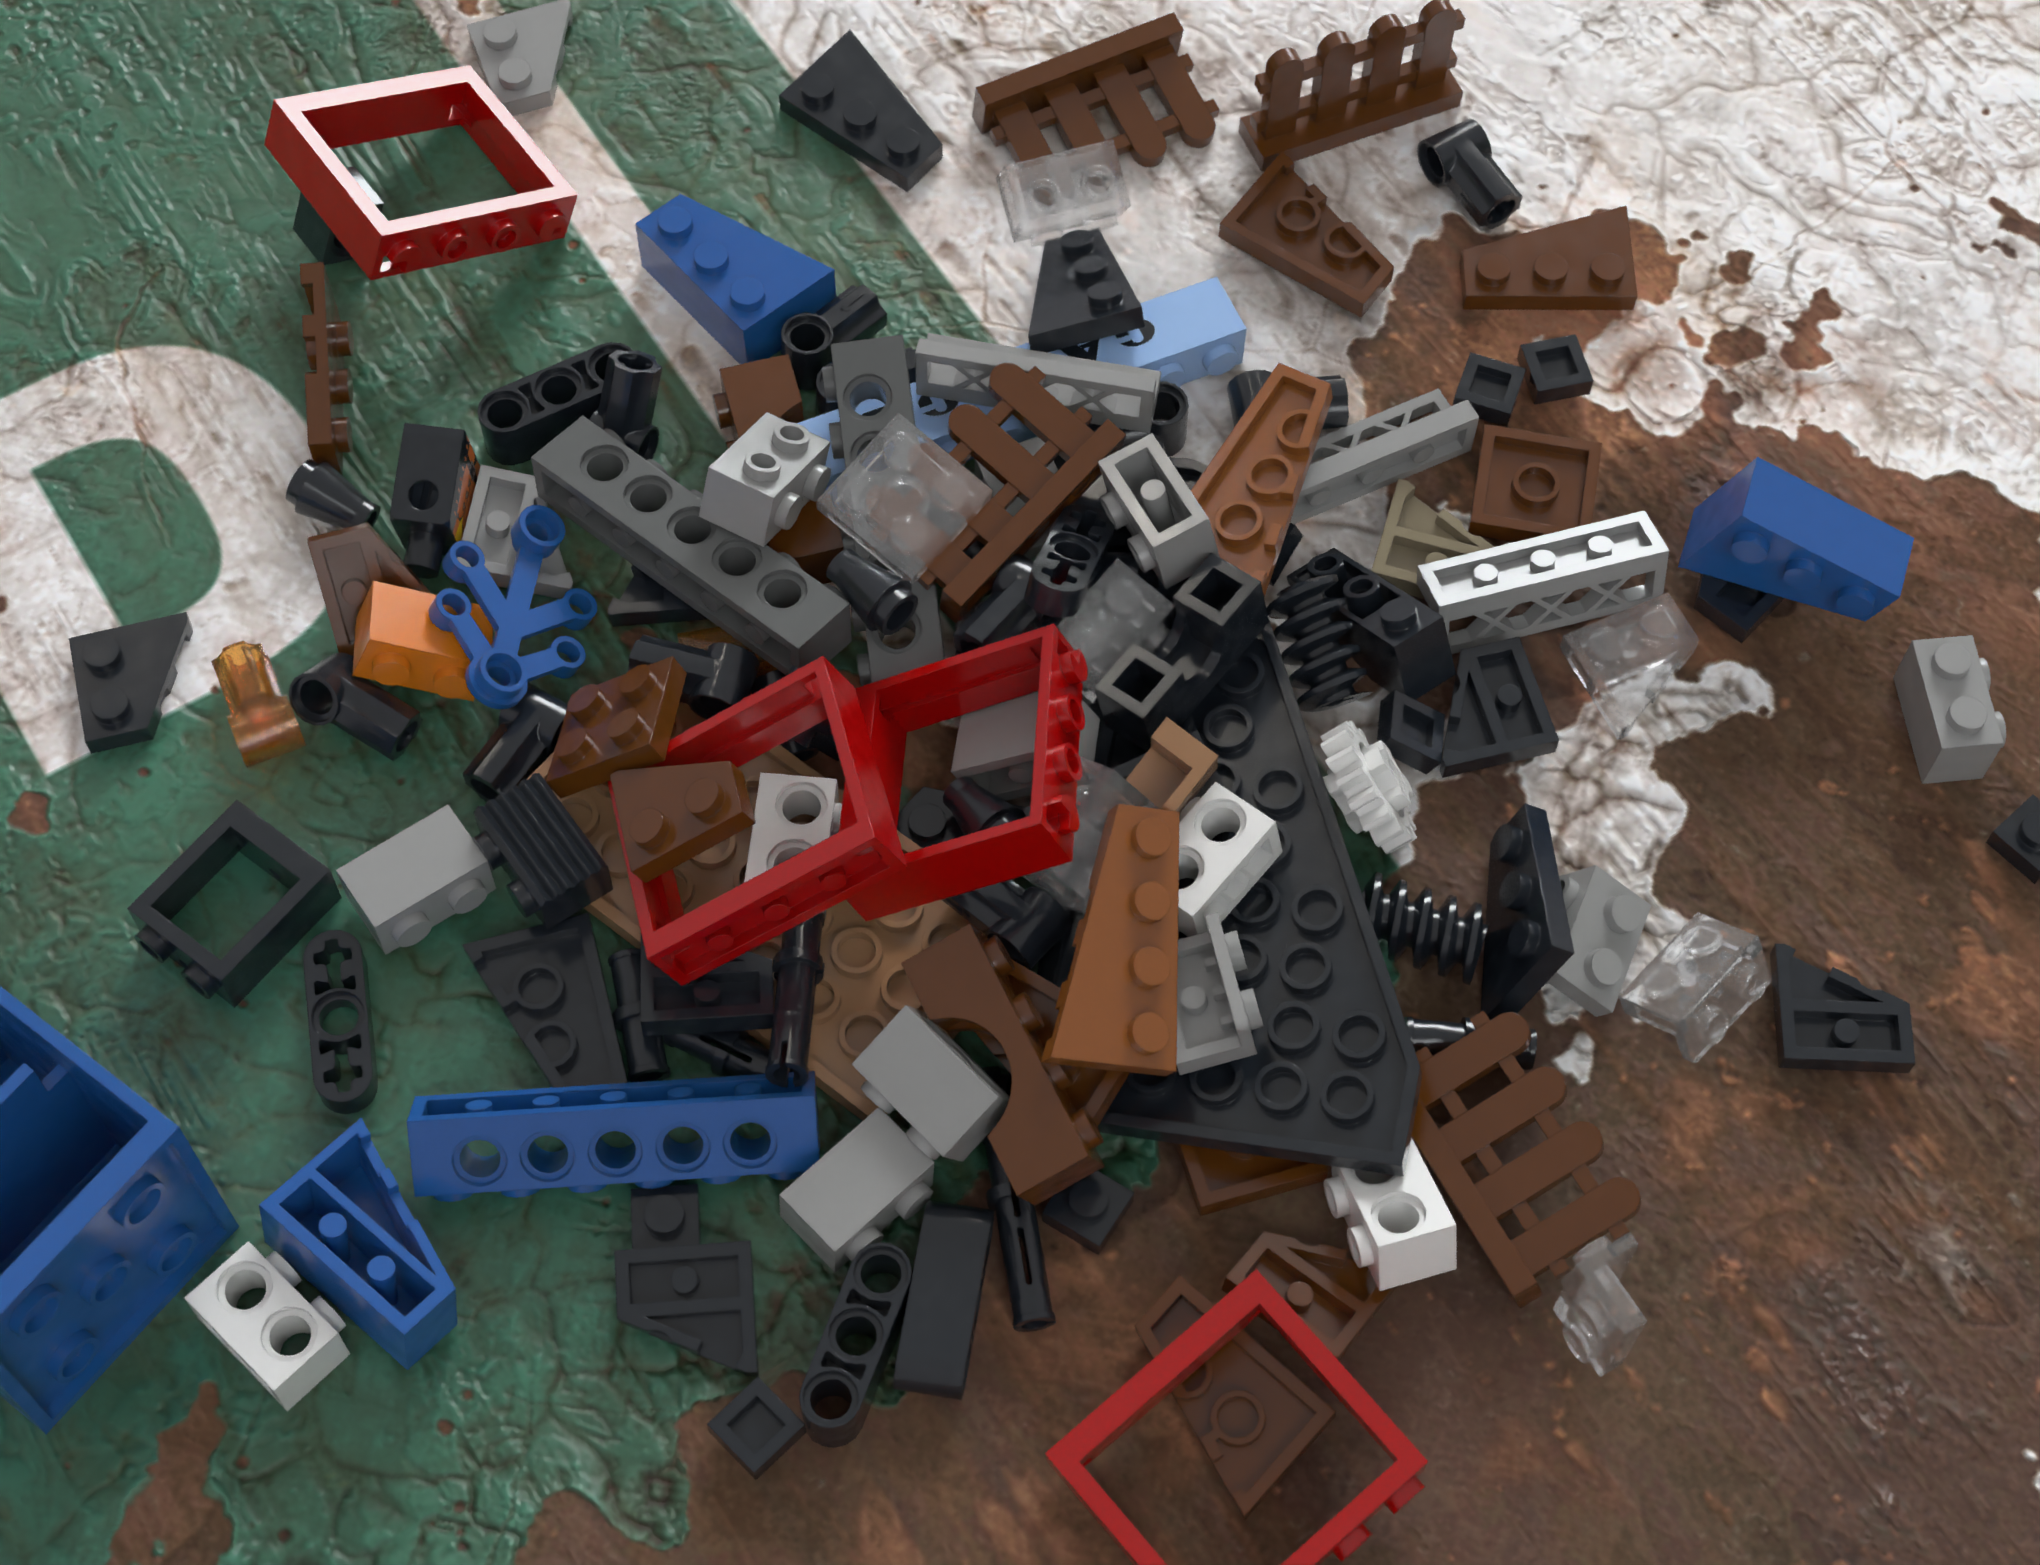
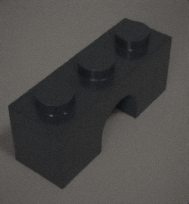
(1213, 625)

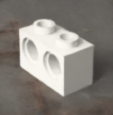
(777, 802)
(1221, 869)
(1394, 1222)
(260, 1332)

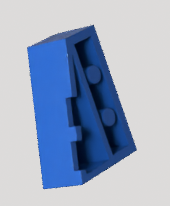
(731, 276)
(1797, 543)
(362, 1247)

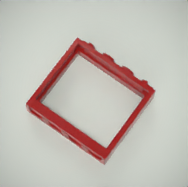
(311, 124)
(956, 686)
(805, 883)
(1182, 1358)

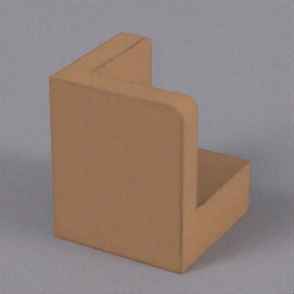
(1173, 768)

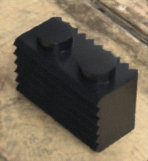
(541, 851)

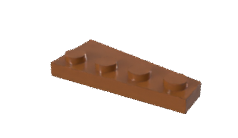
(1261, 470)
(1124, 969)

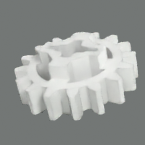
(1368, 787)

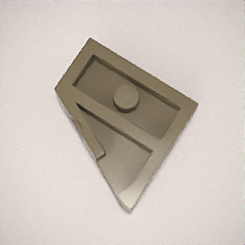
(1417, 537)

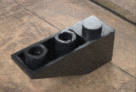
(1398, 636)

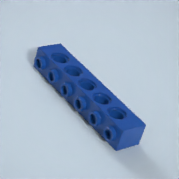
(580, 1115)

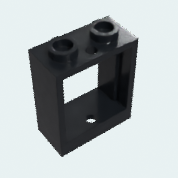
(234, 976)

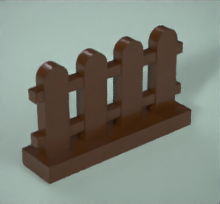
(1096, 76)
(1354, 109)
(1023, 475)
(1527, 1177)

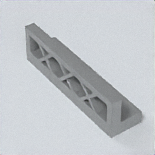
(962, 368)
(1389, 456)
(1546, 572)

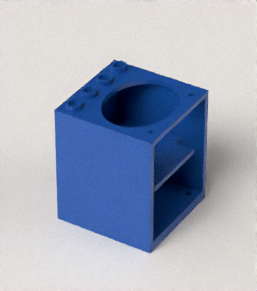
(95, 1216)

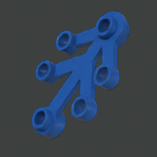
(533, 537)

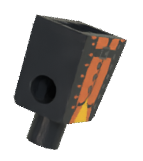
(432, 494)

